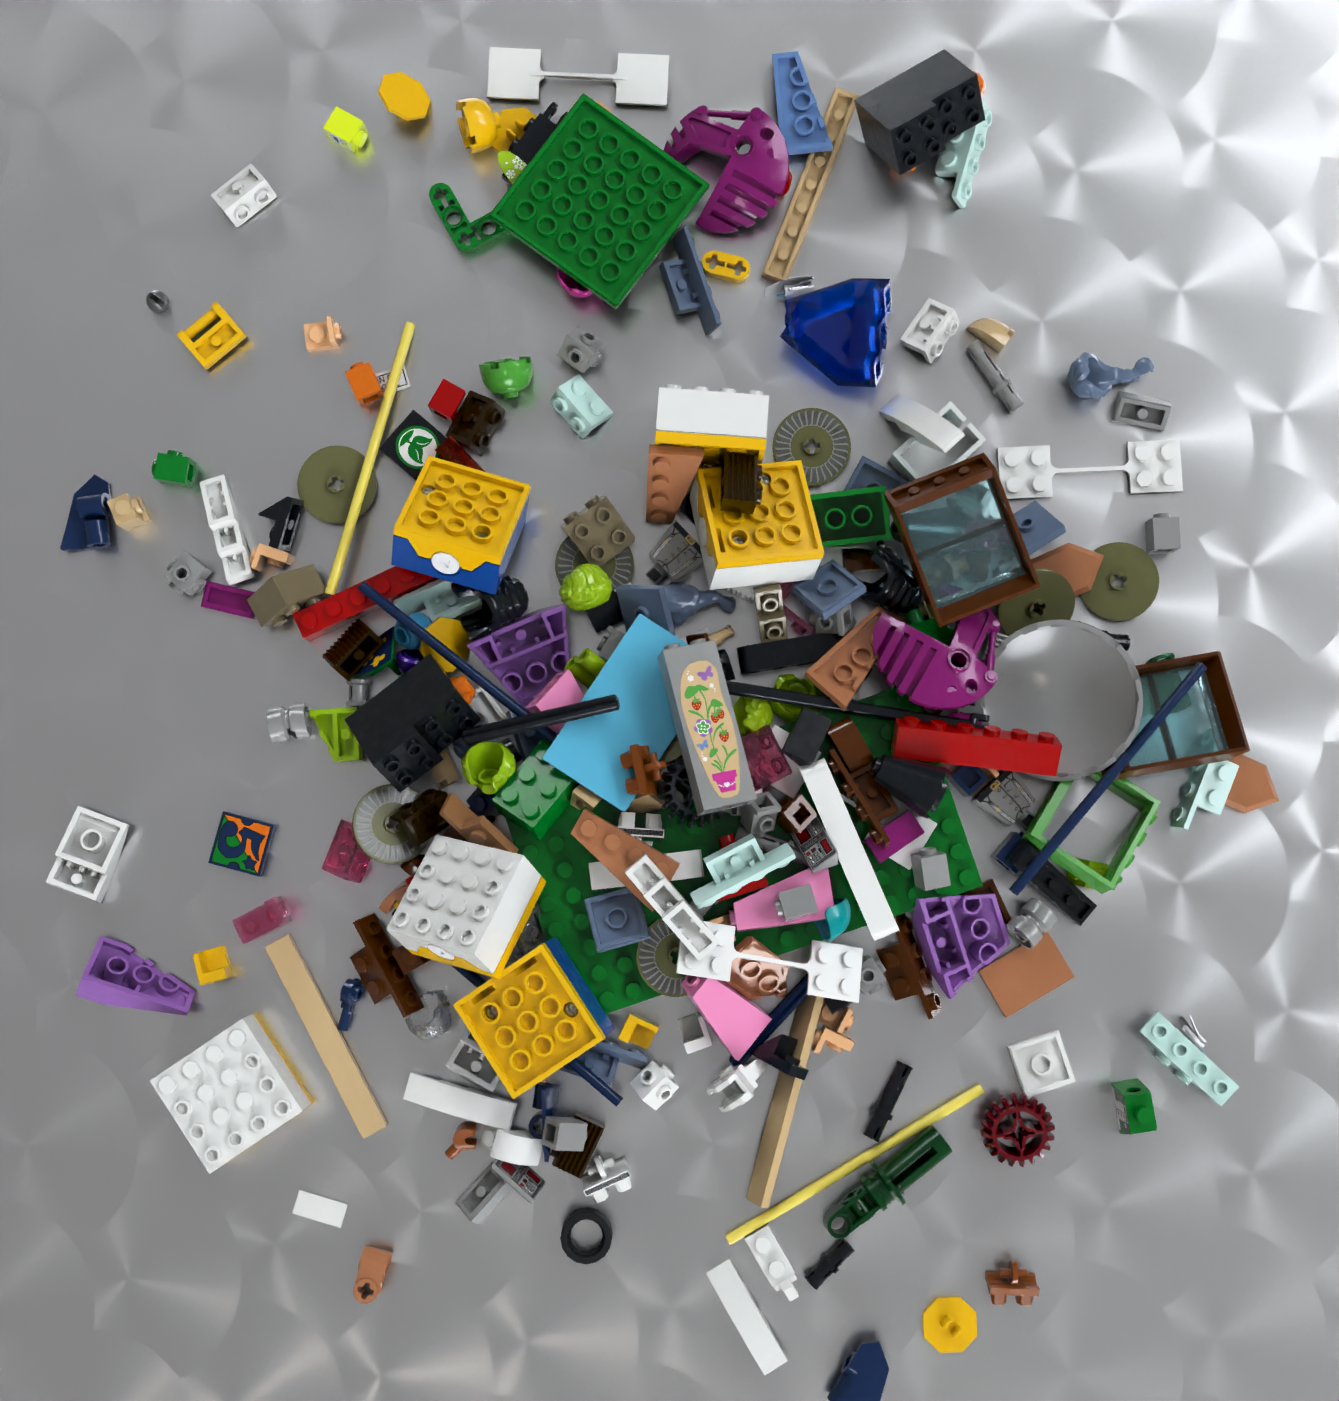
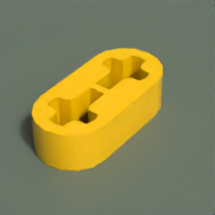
(725, 260)

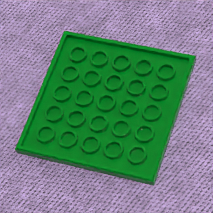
(599, 201)

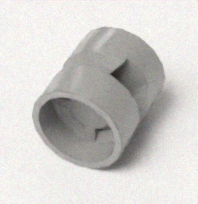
(288, 723)
(1033, 921)

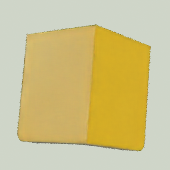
(212, 965)
(638, 1030)

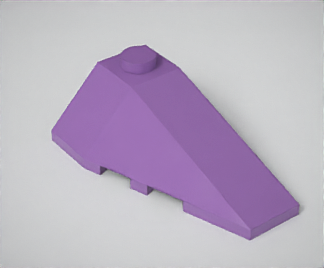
(126, 980)

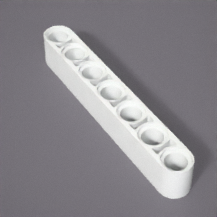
(849, 848)

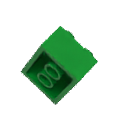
(852, 516)
(535, 794)

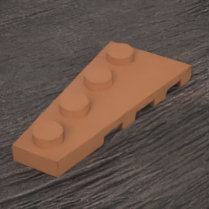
(669, 479)
(847, 663)
(619, 850)

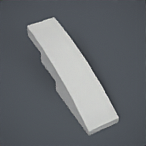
(922, 422)
(226, 529)
(690, 867)
(672, 907)
(460, 1101)
(747, 1317)

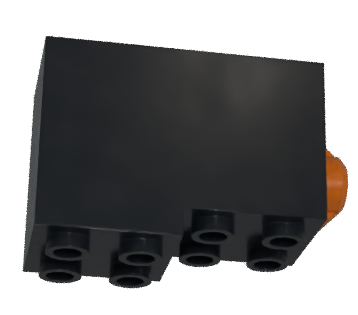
(920, 111)
(414, 721)

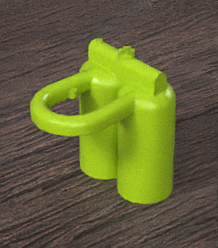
(585, 667)

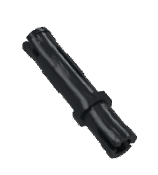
(887, 1102)

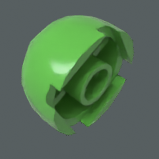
(507, 375)

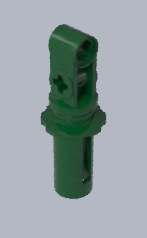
(878, 1190)

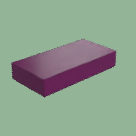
(227, 599)
(901, 833)

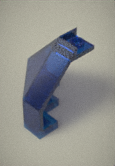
(842, 329)

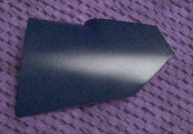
(88, 517)
(545, 1099)
(862, 1375)

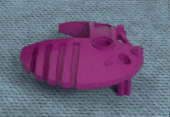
(749, 179)
(924, 665)

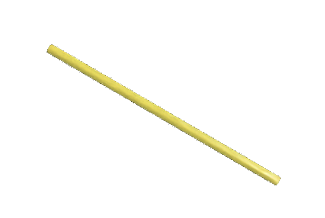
(369, 460)
(854, 1164)

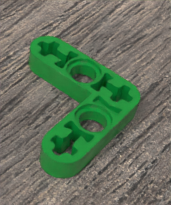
(464, 227)

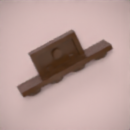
(871, 799)
(380, 969)
(907, 970)

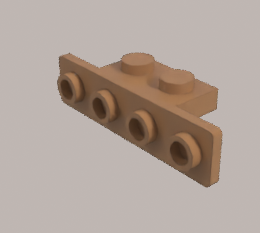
(474, 828)

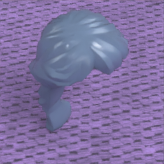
(1094, 379)
(687, 599)

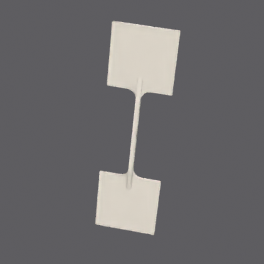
(638, 78)
(1150, 466)
(791, 784)
(831, 970)

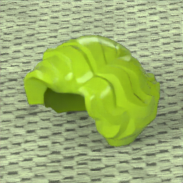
(585, 587)
(792, 683)
(752, 714)
(488, 766)

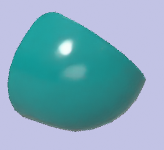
(836, 920)

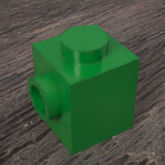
(174, 469)

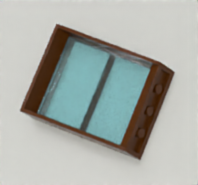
(962, 539)
(1201, 726)

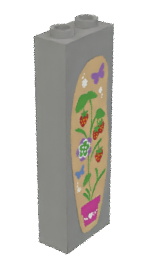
(706, 726)

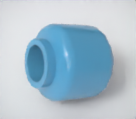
(407, 638)

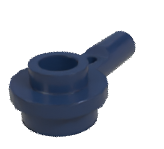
(351, 991)

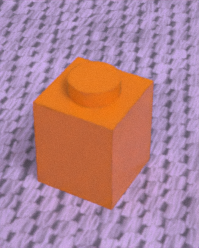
(364, 383)

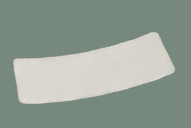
(790, 281)

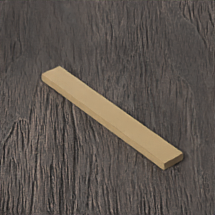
(809, 189)
(326, 1036)
(783, 1106)

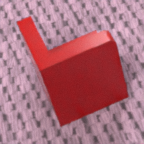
(446, 400)

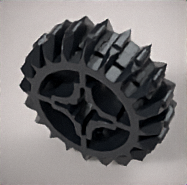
(683, 810)

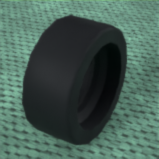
(591, 1256)

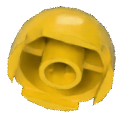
(477, 124)

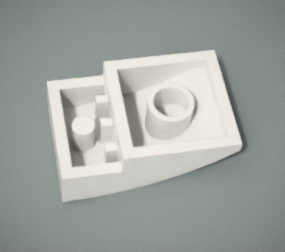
(88, 854)
(471, 1064)

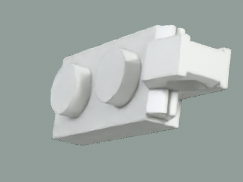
(773, 1261)

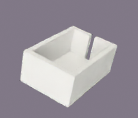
(917, 460)

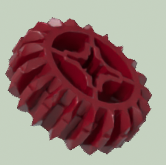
(1039, 1130)

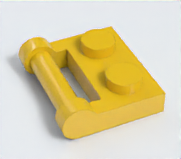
(214, 342)

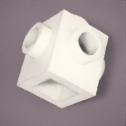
(654, 1084)

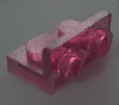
(764, 758)

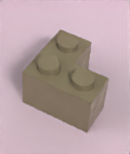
(285, 595)

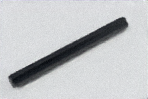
(541, 719)

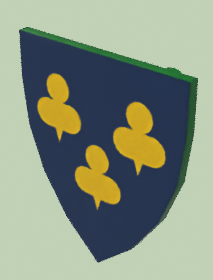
(382, 658)

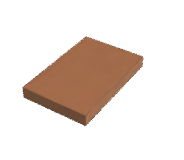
(1025, 975)

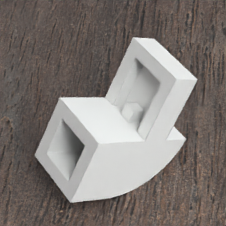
(511, 1145)

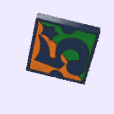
(242, 843)

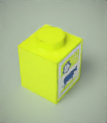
(345, 130)

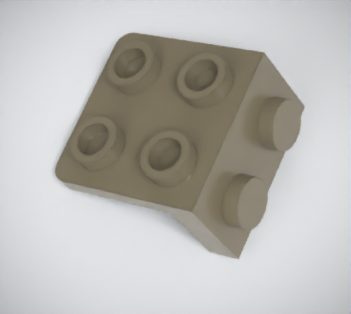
(598, 530)

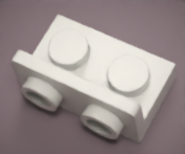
(244, 195)
(931, 329)

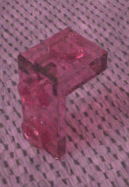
(798, 624)
(262, 919)

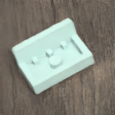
(580, 406)

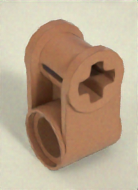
(372, 1270)

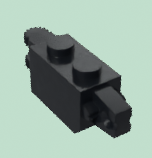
(535, 135)

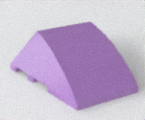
(526, 651)
(959, 936)

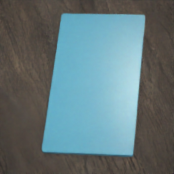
(592, 746)

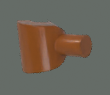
(461, 1139)

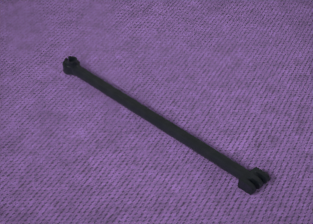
(854, 707)

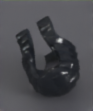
(898, 587)
(505, 606)

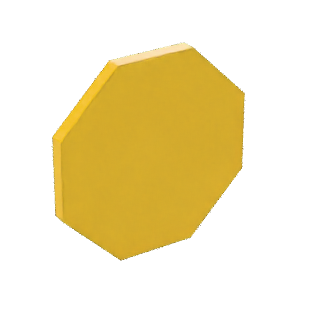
(404, 96)
(512, 127)
(452, 635)
(949, 1324)

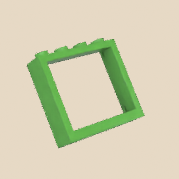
(1123, 857)

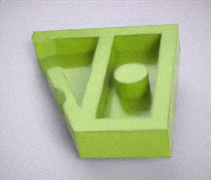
(337, 734)

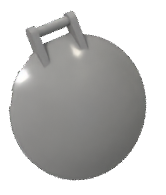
(1070, 684)

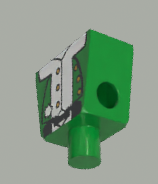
(1135, 1108)

